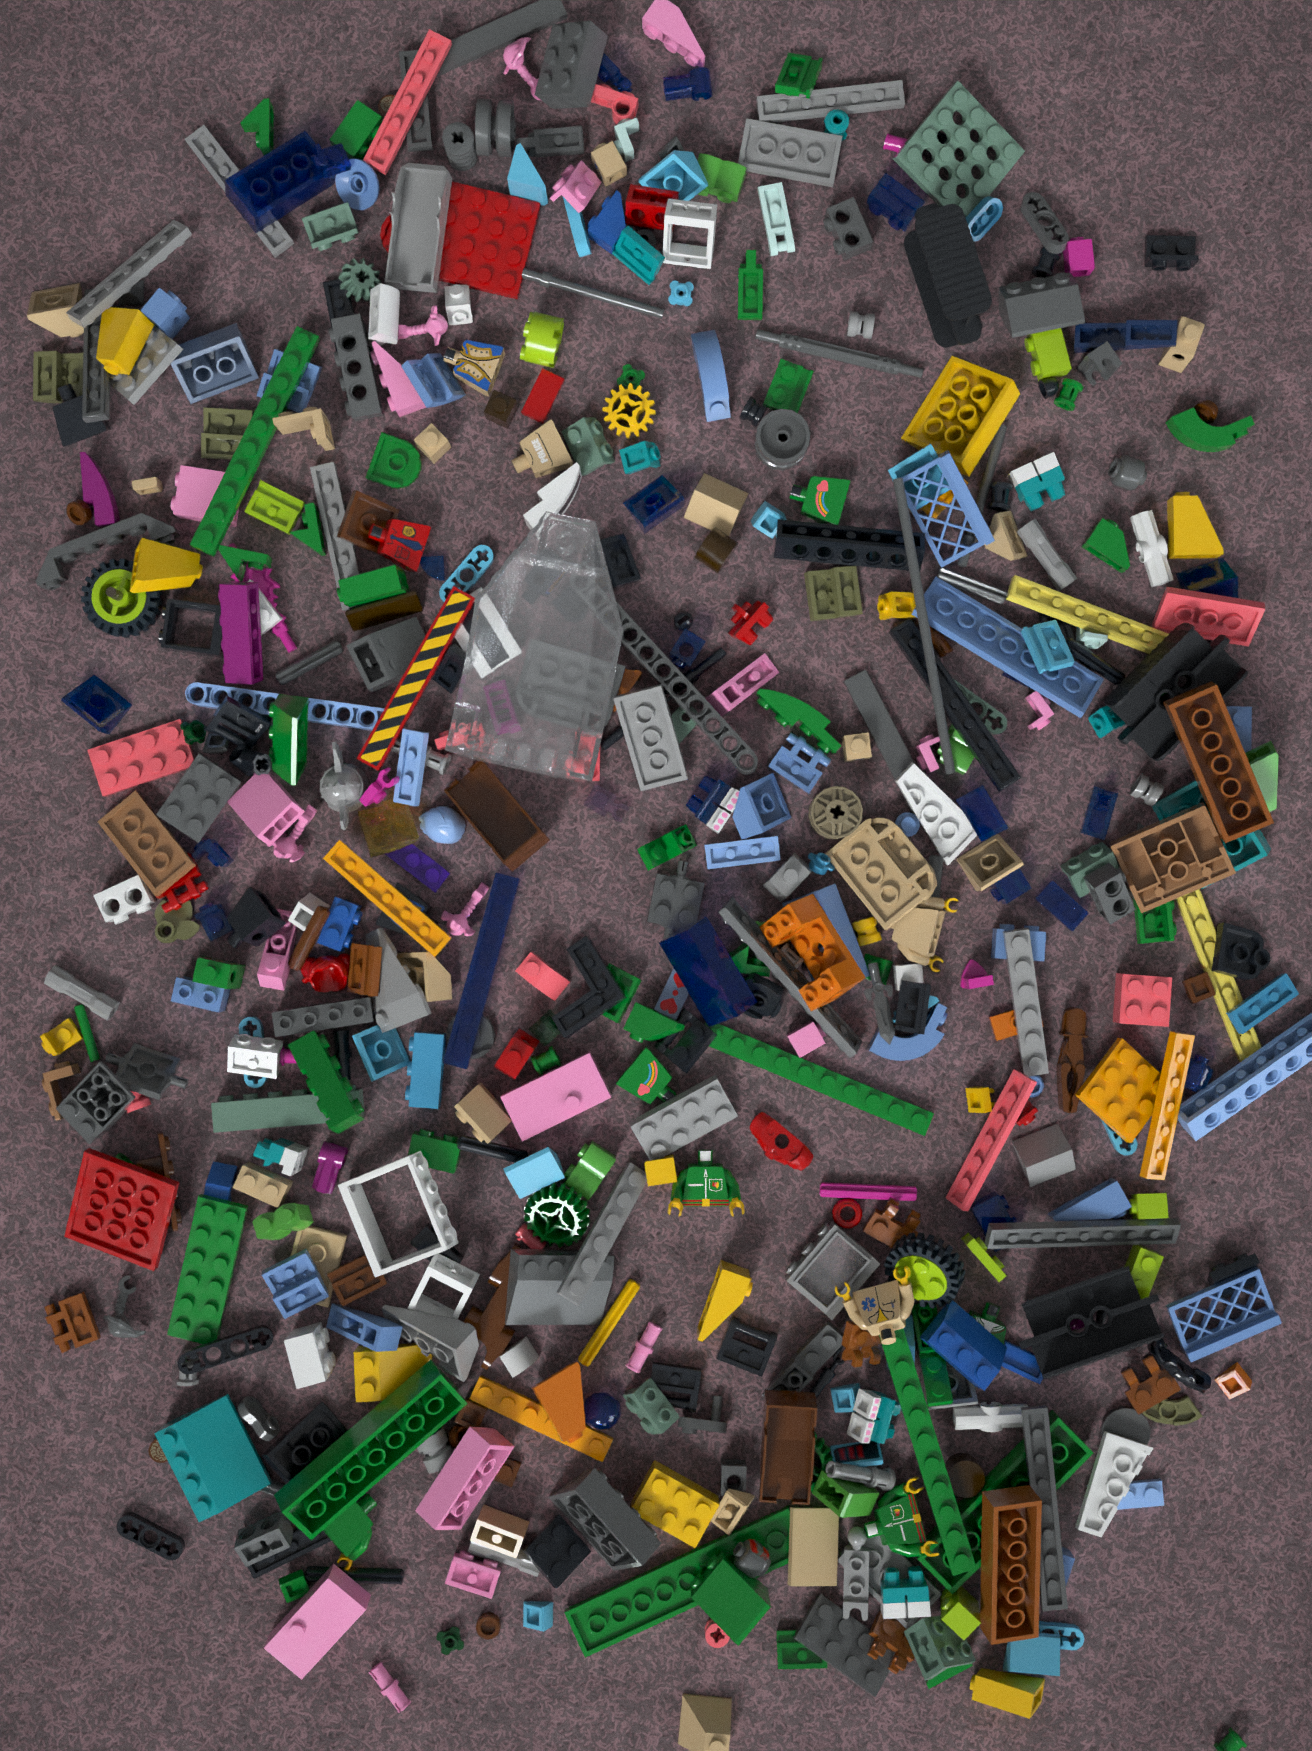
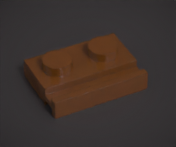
(354, 1280)

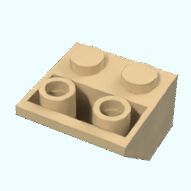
(482, 1113)

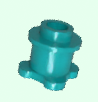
(840, 117)

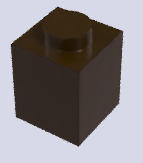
(501, 409)

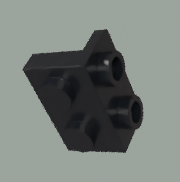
(1241, 1263)

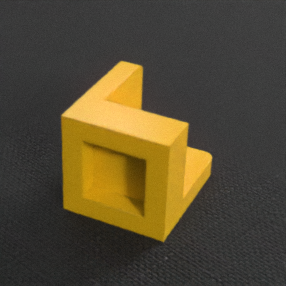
(660, 1171)

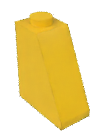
(122, 339)
(1190, 529)
(163, 567)
(1008, 1691)

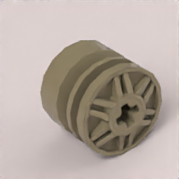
(822, 820)

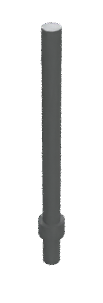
(547, 279)
(969, 538)

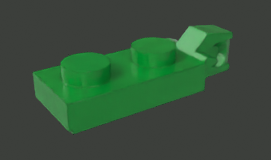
(750, 288)

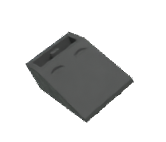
(386, 653)
(96, 1103)

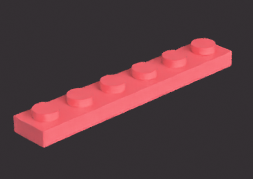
(407, 102)
(991, 1140)

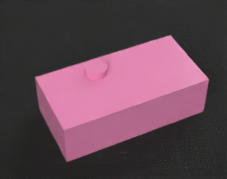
(556, 1096)
(464, 1478)
(317, 1621)

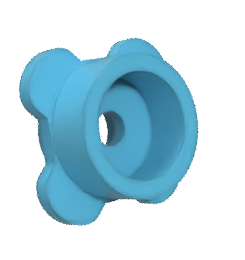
(684, 299)

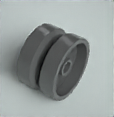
(492, 127)
(780, 454)

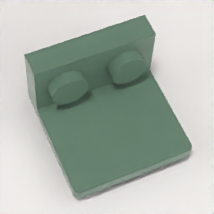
(937, 1646)

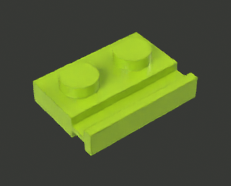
(274, 507)
(978, 1247)

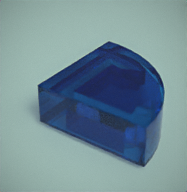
(434, 567)

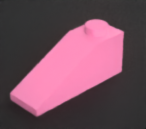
(742, 685)

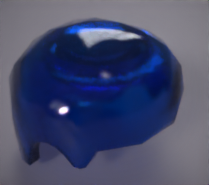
(602, 1411)

